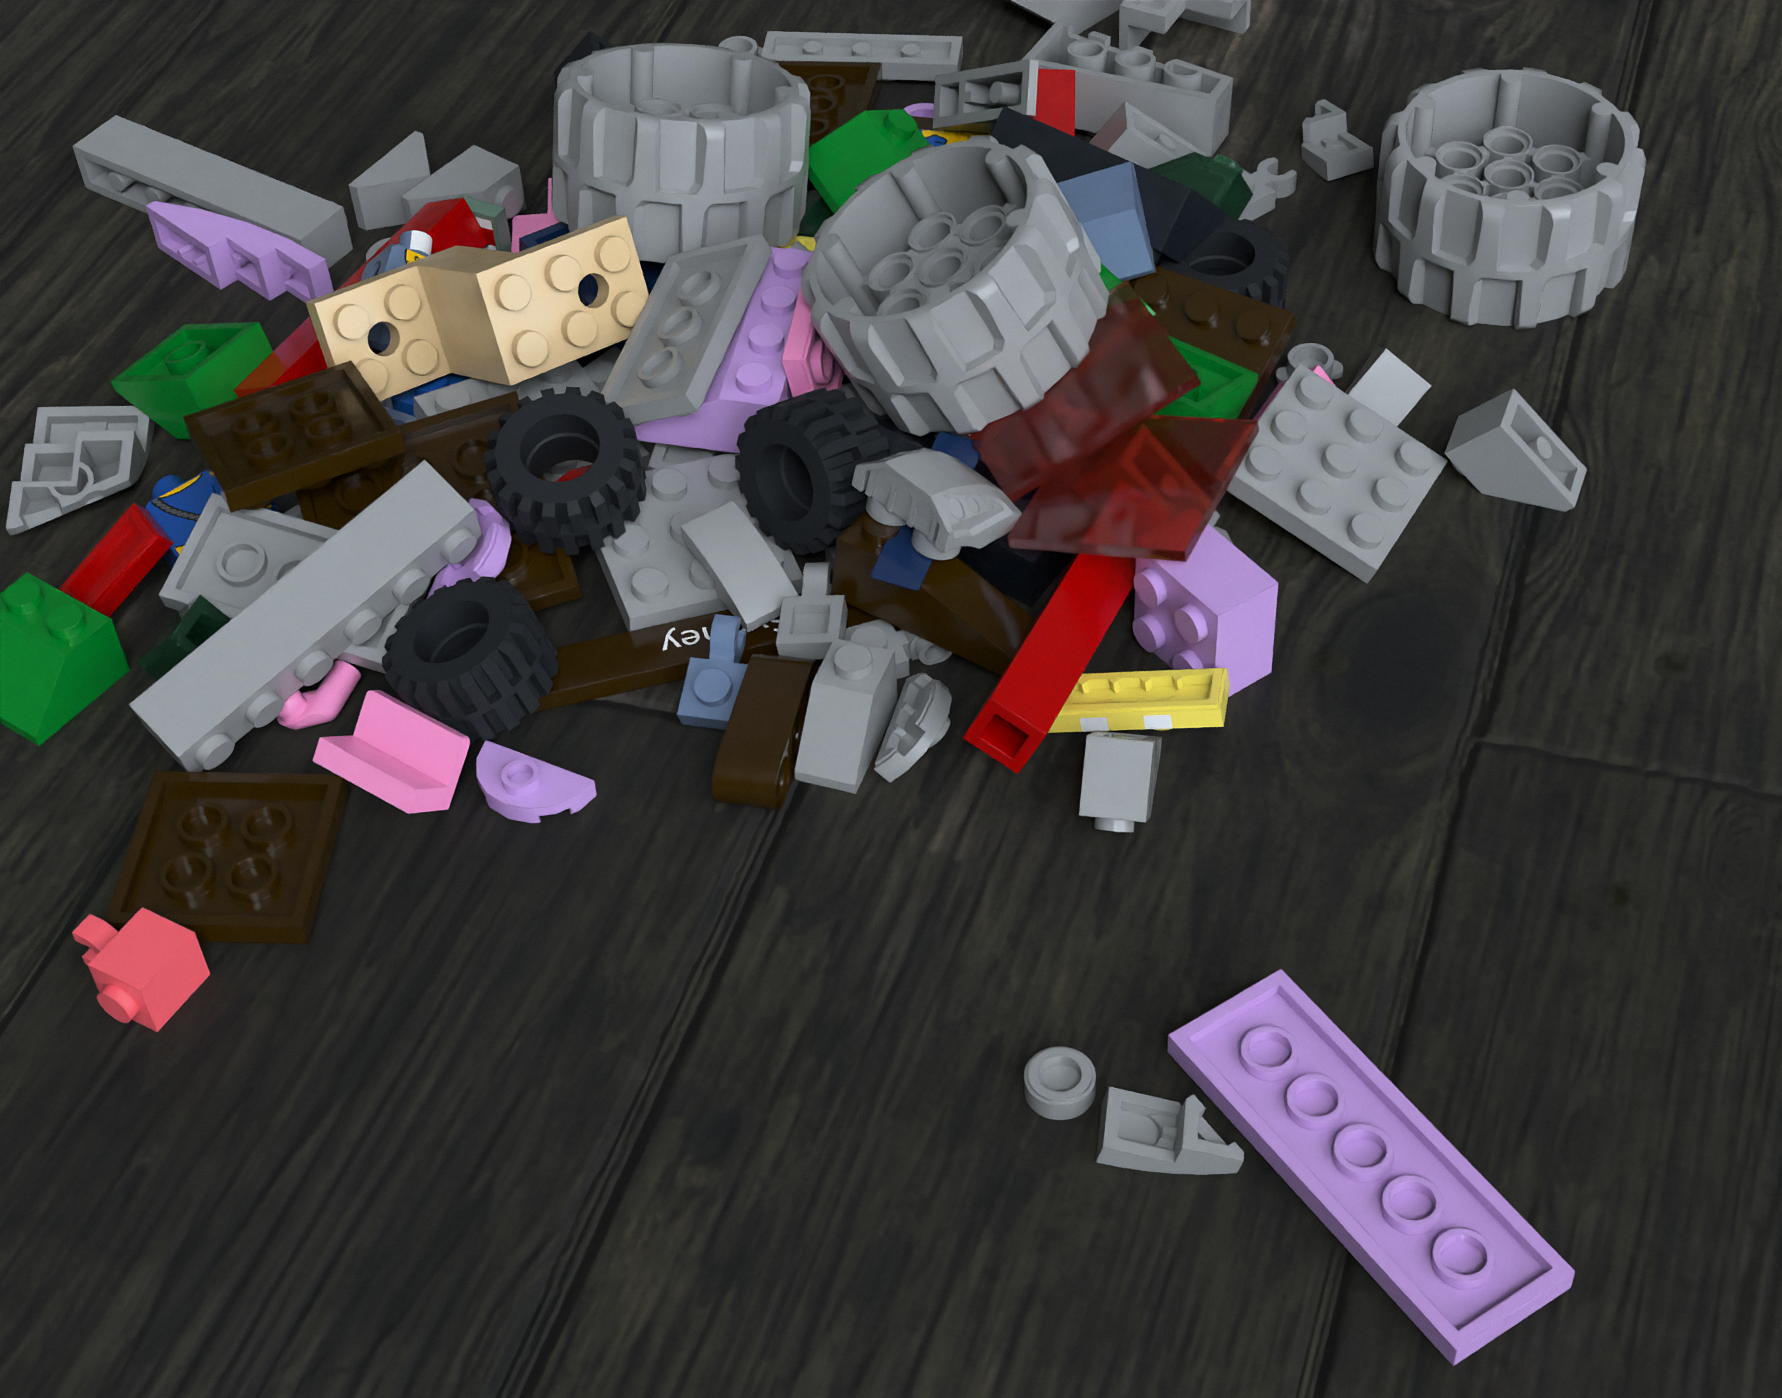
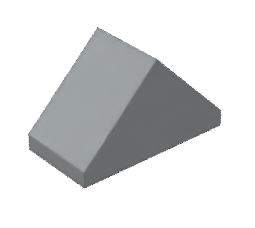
(379, 189)
(1387, 386)

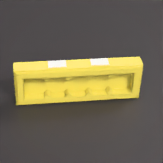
(1146, 701)

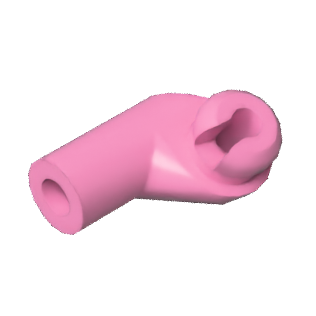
(322, 704)

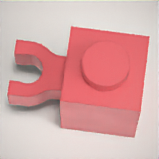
(143, 968)

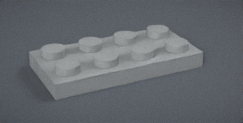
(685, 330)
(244, 554)

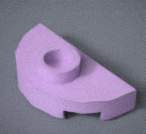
(489, 554)
(528, 787)

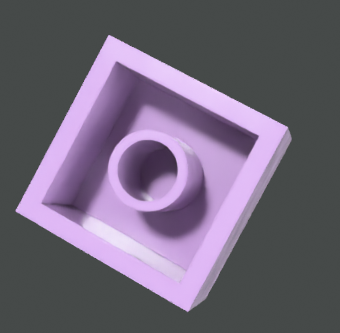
(1208, 611)

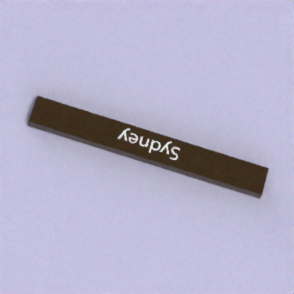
(650, 657)

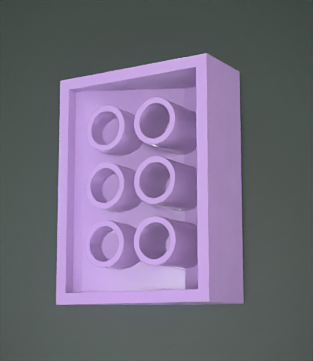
(751, 366)

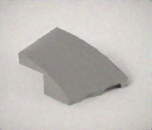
(77, 460)

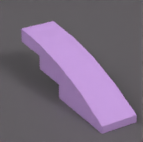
(234, 250)

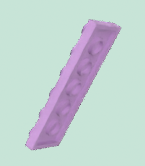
(1371, 1166)

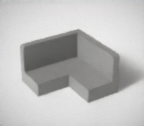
(1141, 17)

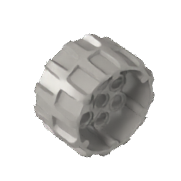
(682, 145)
(1507, 196)
(955, 286)

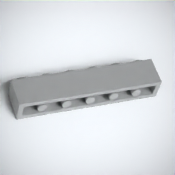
(148, 166)
(308, 619)

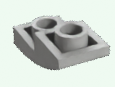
(741, 564)

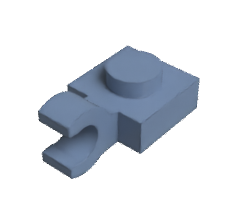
(714, 682)

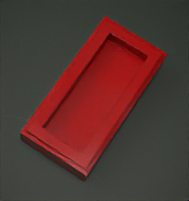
(118, 561)

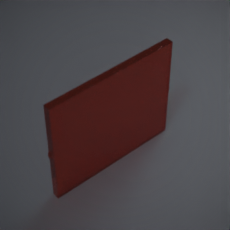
(1118, 385)
(1139, 492)

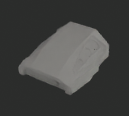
(938, 498)

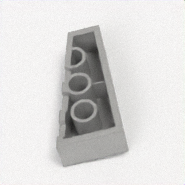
(1175, 94)

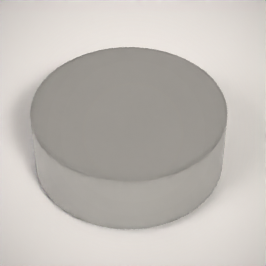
(1059, 1083)

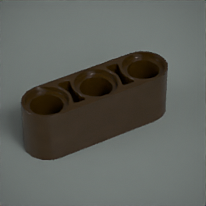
(764, 732)

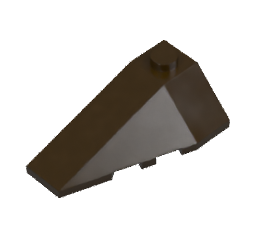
(950, 609)

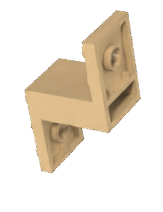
(486, 310)

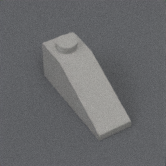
(975, 97)

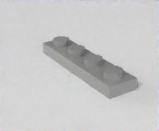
(901, 55)

